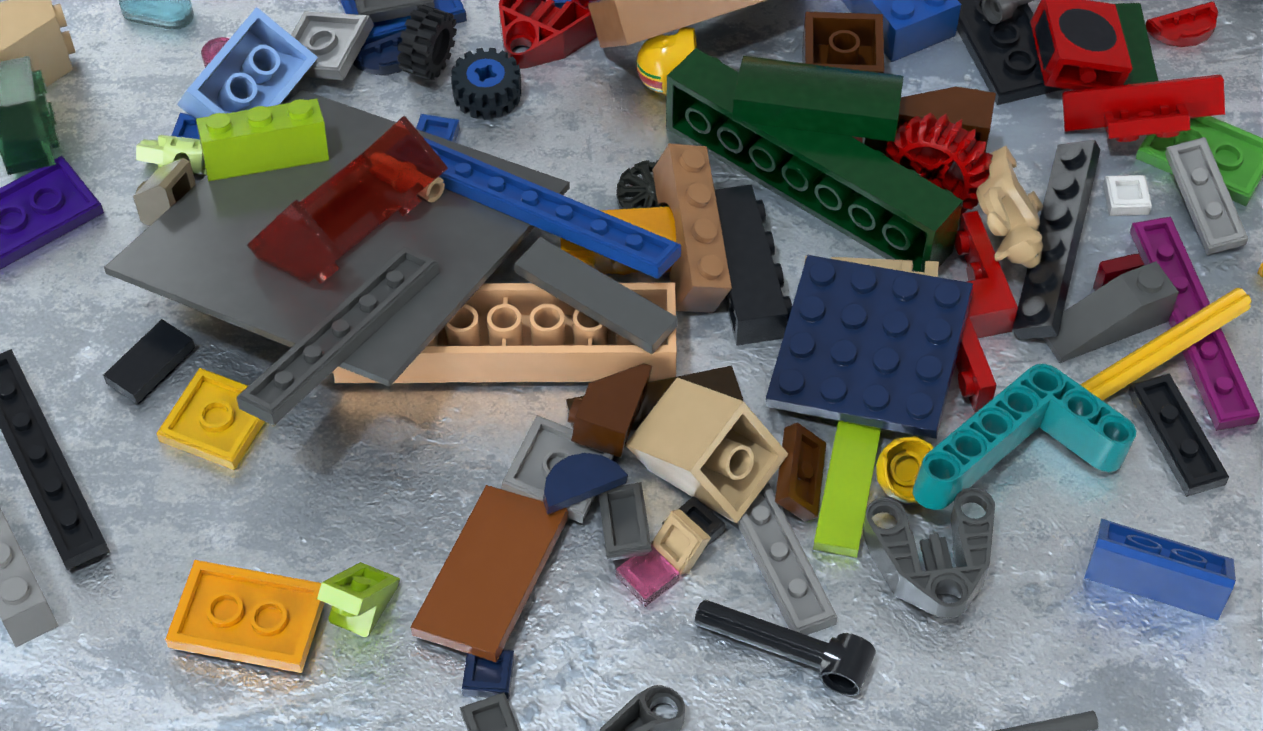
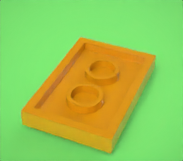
(246, 616)

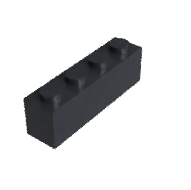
(756, 301)

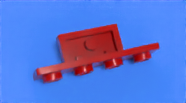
(1144, 108)

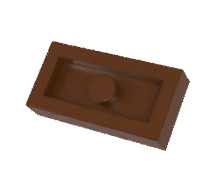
(801, 472)

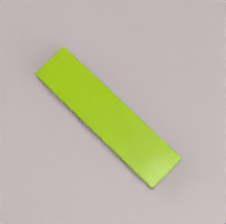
(847, 489)

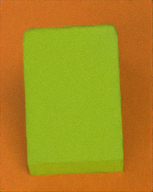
(358, 597)

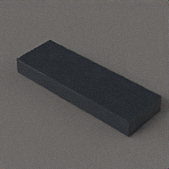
(1178, 435)

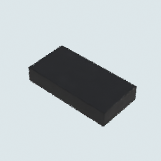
(149, 361)

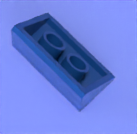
(1161, 569)

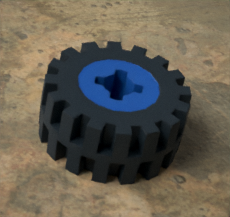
(486, 83)

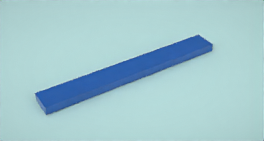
(557, 213)

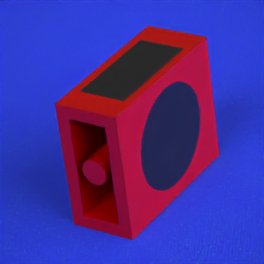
(1080, 44)

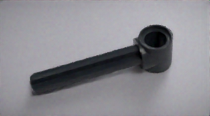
(841, 662)

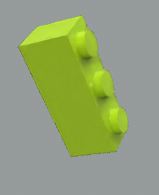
(263, 139)

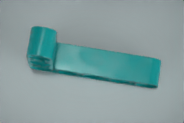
(1035, 400)

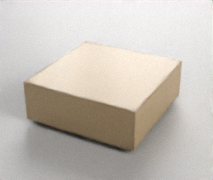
(680, 541)

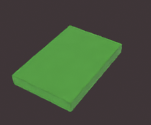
(1234, 150)

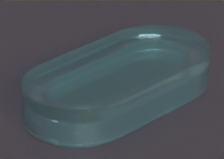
(158, 13)

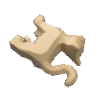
(1011, 212)

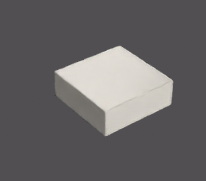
(1127, 195)

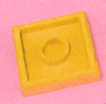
(210, 422)

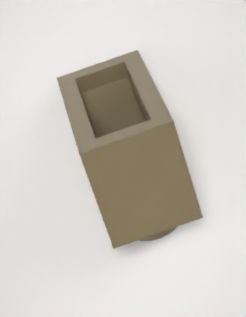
(163, 190)

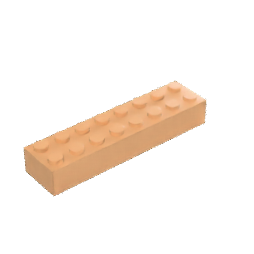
(532, 337)

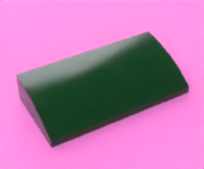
(817, 98)

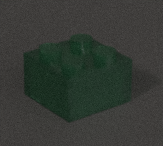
(25, 118)

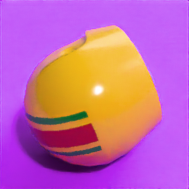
(661, 55)

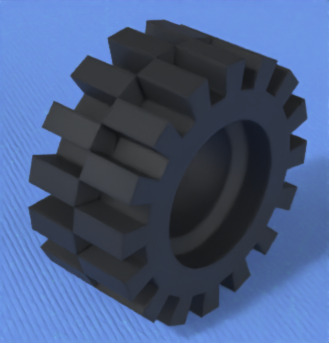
(426, 42)

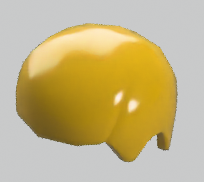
(900, 465)

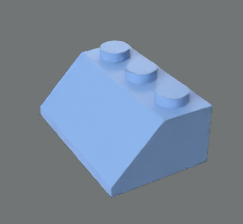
(250, 70)

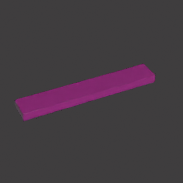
(1210, 358)

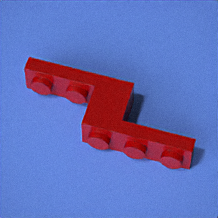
(989, 313)

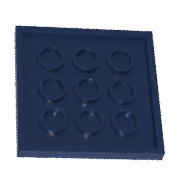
(870, 346)

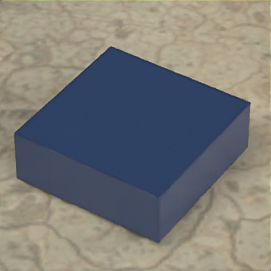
(487, 677)

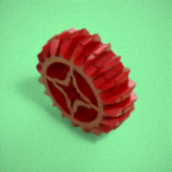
(943, 155)

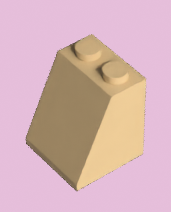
(34, 31)
(708, 447)

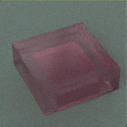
(647, 576)

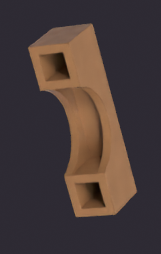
(687, 186)

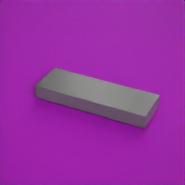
(1206, 196)

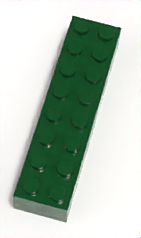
(819, 172)

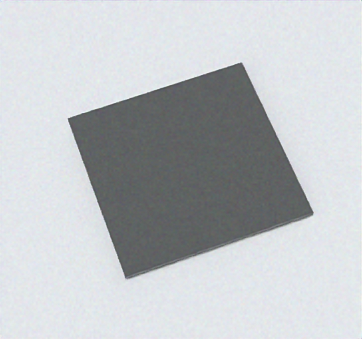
(203, 259)

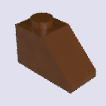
(609, 410)

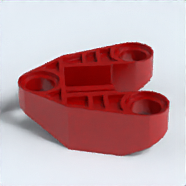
(545, 29)

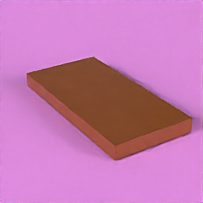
(489, 574)

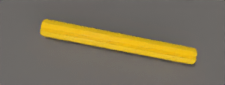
(1168, 344)

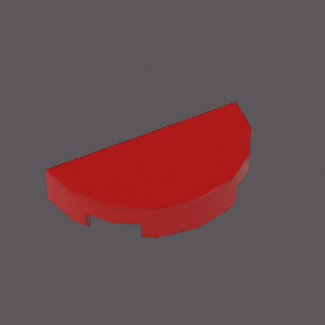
(1185, 26)

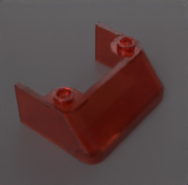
(350, 205)

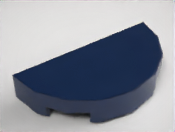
(380, 56)
(579, 479)

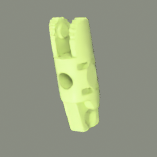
(170, 149)

